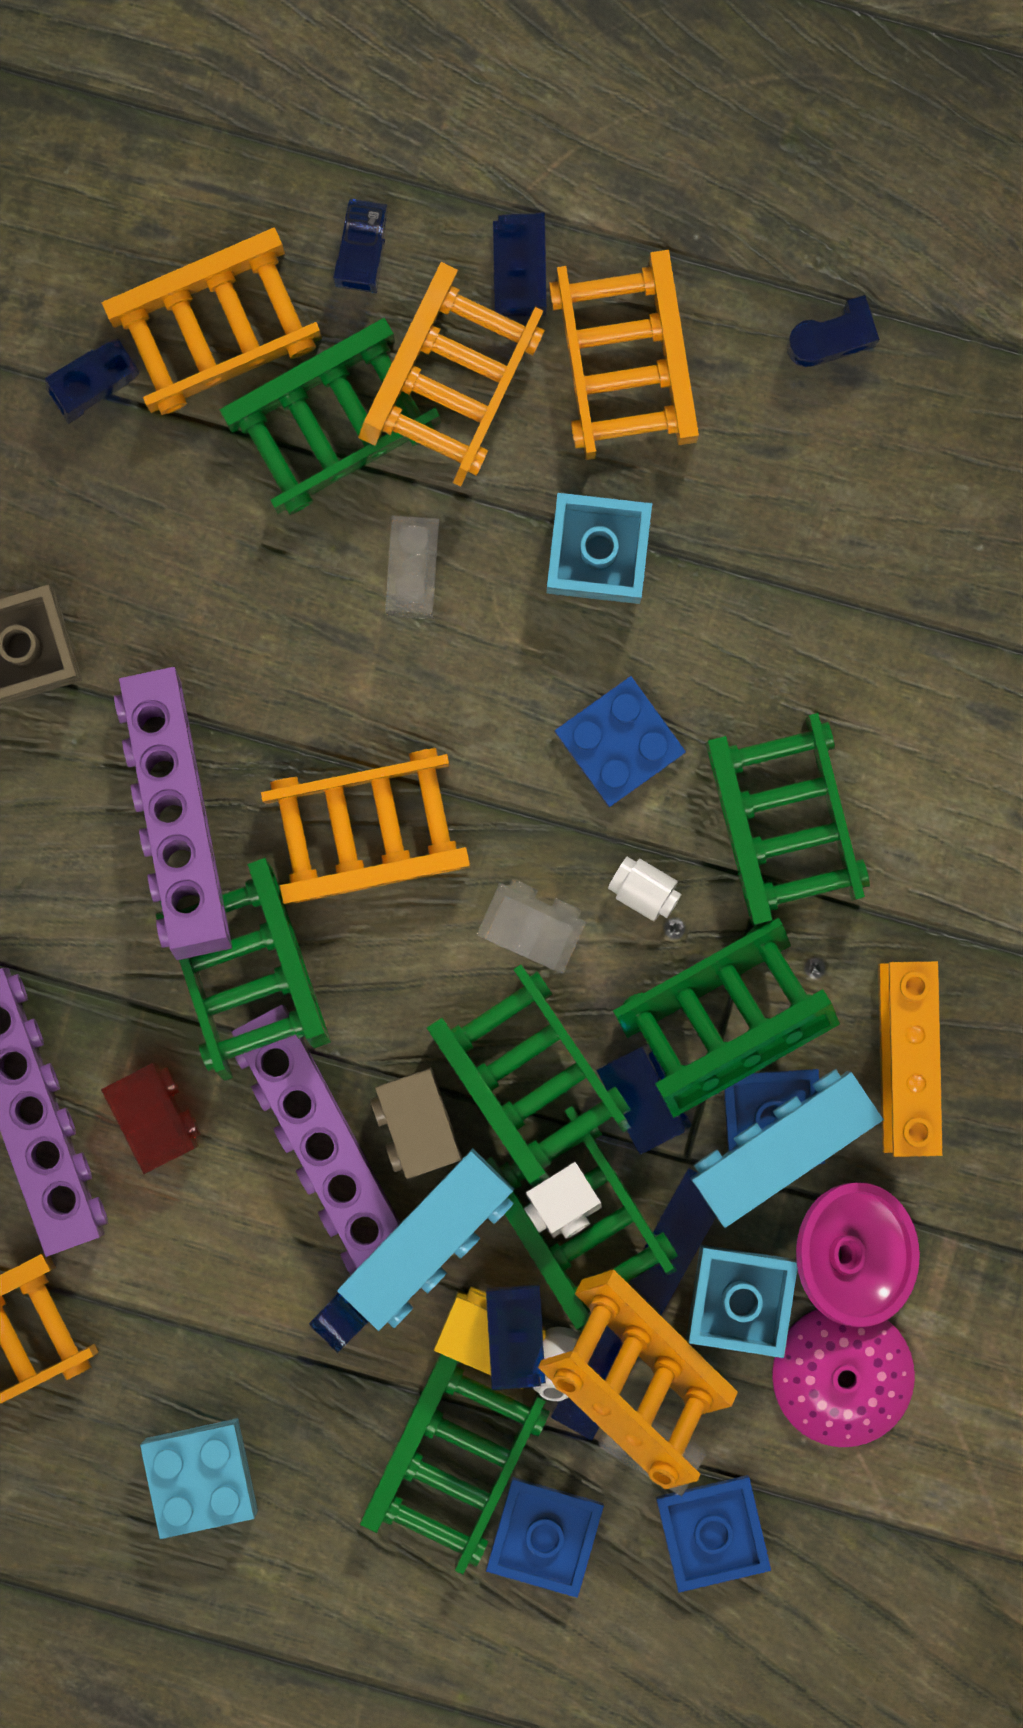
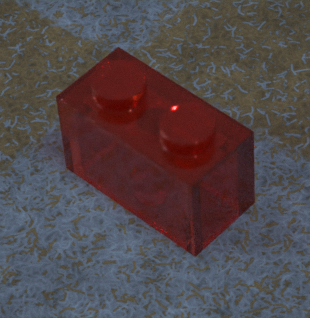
(152, 1117)

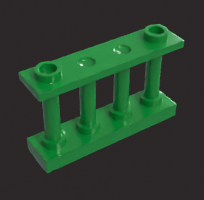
(291, 393)
(741, 806)
(289, 977)
(739, 1058)
(484, 1079)
(556, 1259)
(408, 1464)

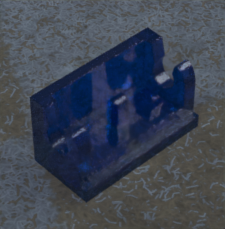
(519, 264)
(649, 1117)
(515, 1336)

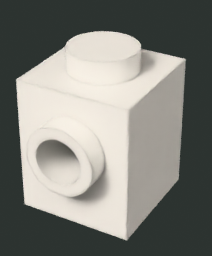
(562, 1203)

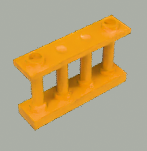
(175, 293)
(661, 326)
(407, 378)
(350, 871)
(910, 1058)
(32, 1279)
(672, 1362)

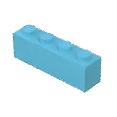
(785, 1148)
(426, 1240)

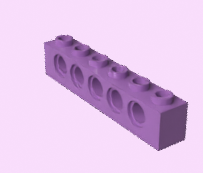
(205, 928)
(325, 1118)
(54, 1228)

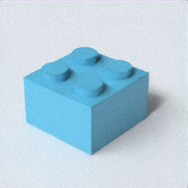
(599, 548)
(742, 1301)
(199, 1478)

